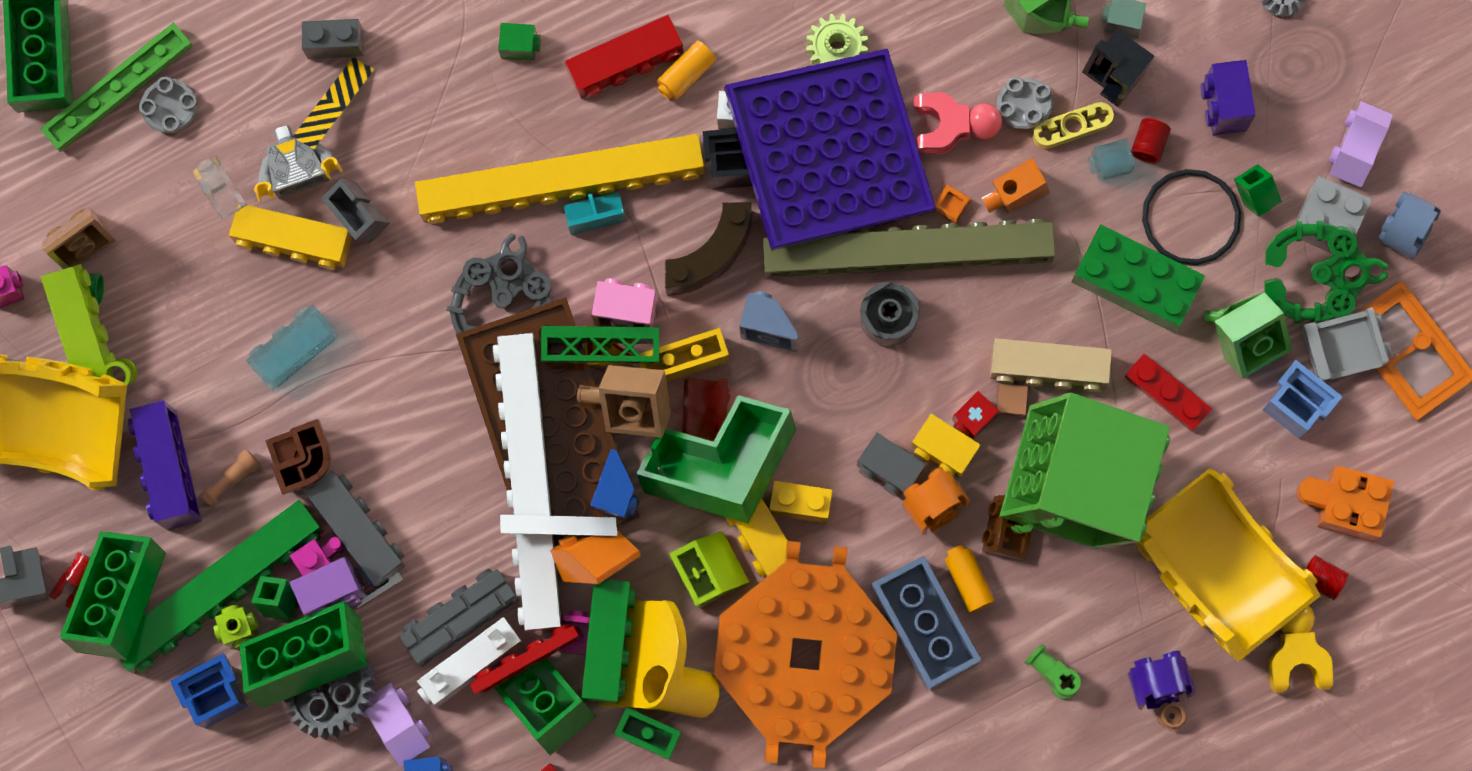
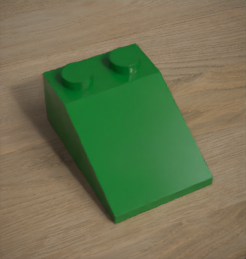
(545, 705)

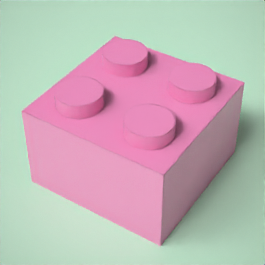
(624, 305)

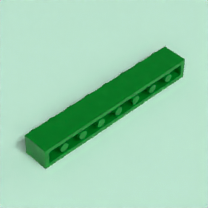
(220, 584)

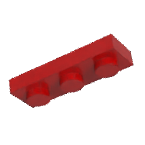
(1168, 392)

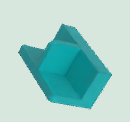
(594, 213)

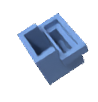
(1301, 400)

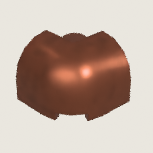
(299, 456)

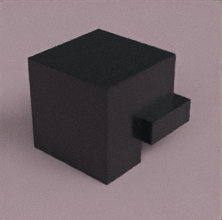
(1117, 66)
(726, 158)

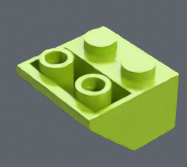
(708, 569)

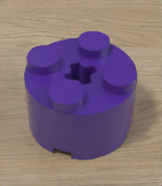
(1161, 680)

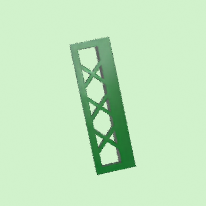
(598, 335)

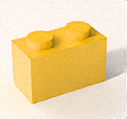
(944, 446)
(800, 502)

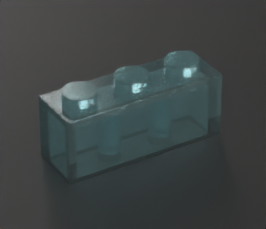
(292, 347)

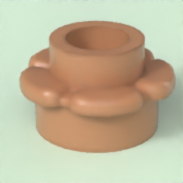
(1175, 708)

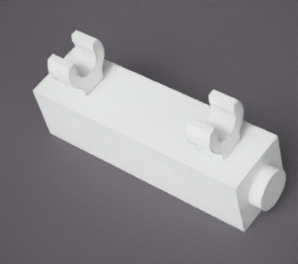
(464, 664)

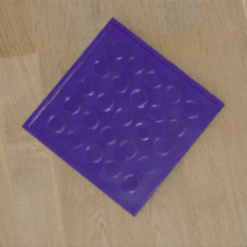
(829, 149)

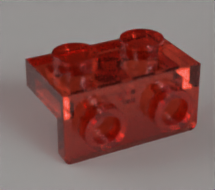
(704, 407)

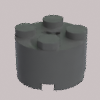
(892, 298)

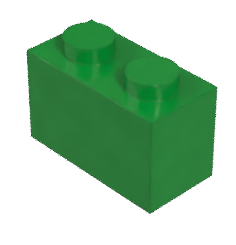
(648, 734)

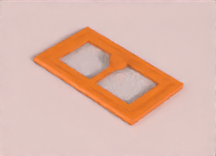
(1423, 361)

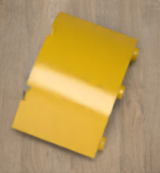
(61, 420)
(1225, 565)

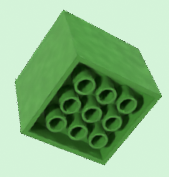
(1085, 472)

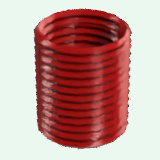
(1150, 140)
(1329, 577)

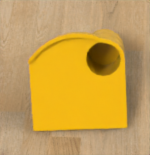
(657, 668)

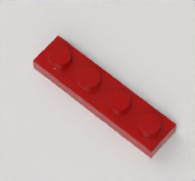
(515, 664)

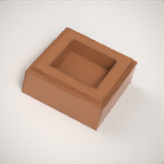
(1012, 399)

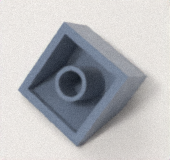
(767, 323)

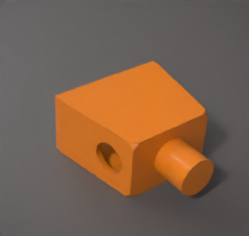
(1024, 178)

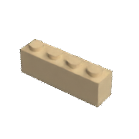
(1050, 364)

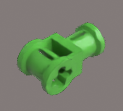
(1053, 673)

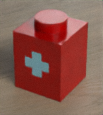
(974, 415)

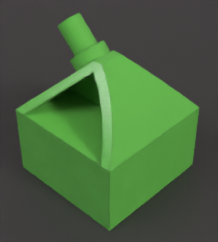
(1044, 15)
(1251, 333)

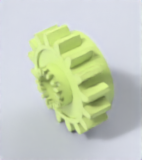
(832, 32)

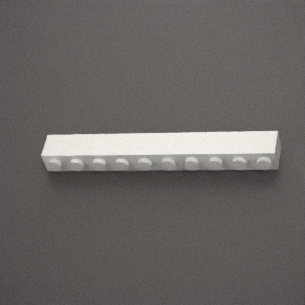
(528, 479)

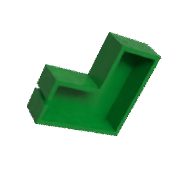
(723, 474)

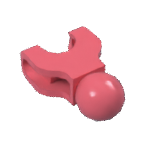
(956, 122)

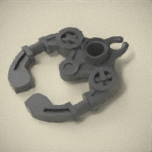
(504, 288)

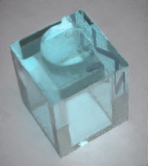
(1111, 160)

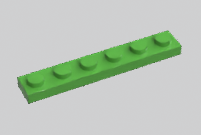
(116, 87)

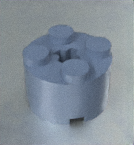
(1409, 225)

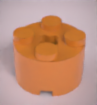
(934, 501)

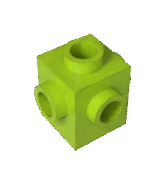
(246, 626)

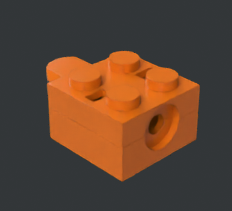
(1347, 500)

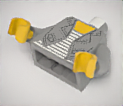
(293, 166)

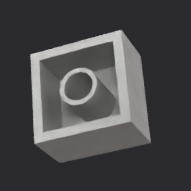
(1333, 206)

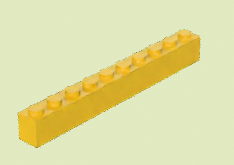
(559, 178)

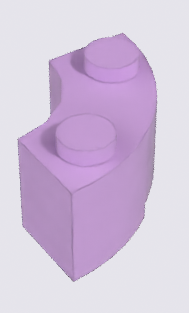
(1360, 144)
(396, 724)

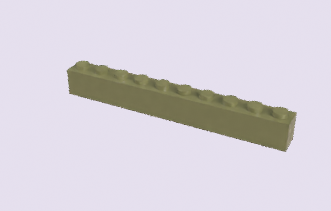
(915, 249)

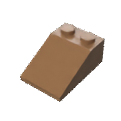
(77, 239)

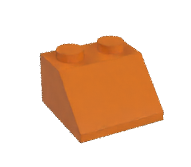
(592, 557)

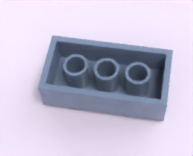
(925, 623)

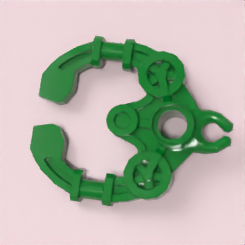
(1330, 272)

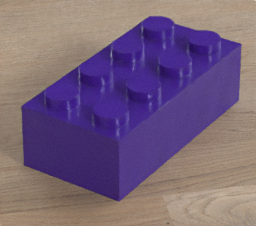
(164, 465)

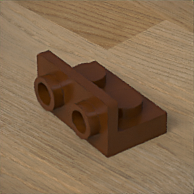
(1000, 537)

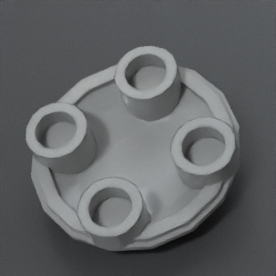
(1024, 103)
(168, 105)

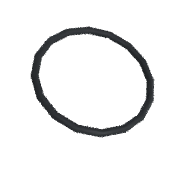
(1195, 173)

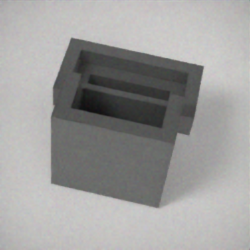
(23, 578)

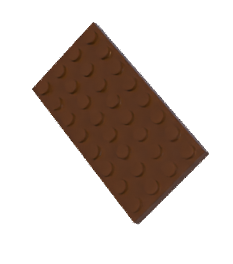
(572, 431)

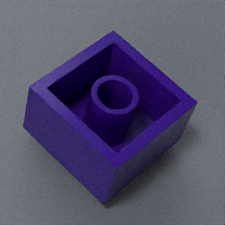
(1228, 97)

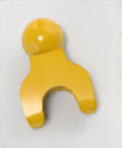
(1299, 647)

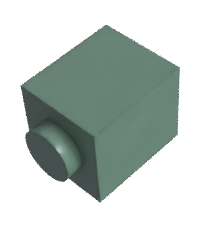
(1124, 16)

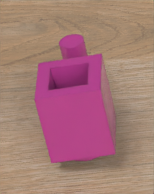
(314, 556)

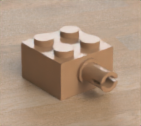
(631, 400)

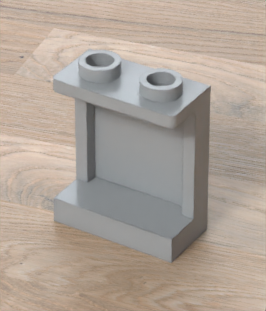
(1346, 345)

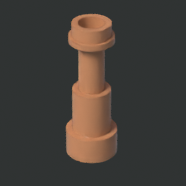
(234, 474)

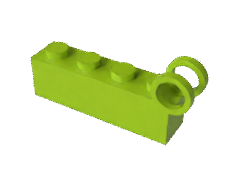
(79, 324)

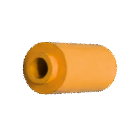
(686, 71)
(968, 578)

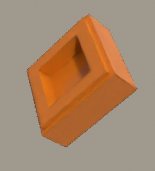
(951, 204)

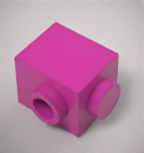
(10, 286)

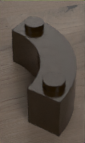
(715, 256)

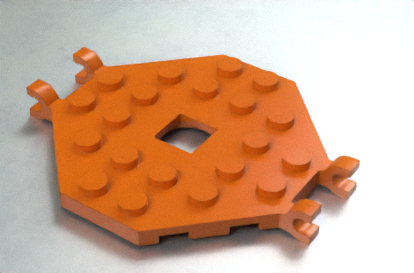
(757, 648)

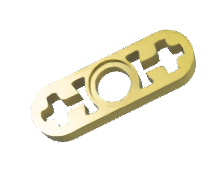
(1095, 125)

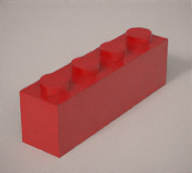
(624, 57)

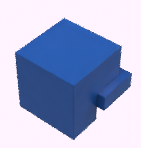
(210, 691)

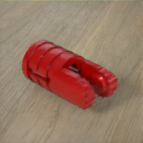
(73, 575)

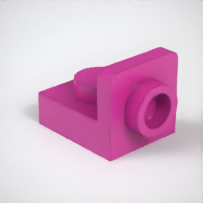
(578, 619)

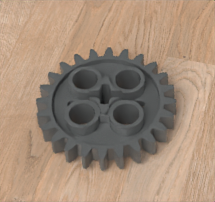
(307, 706)

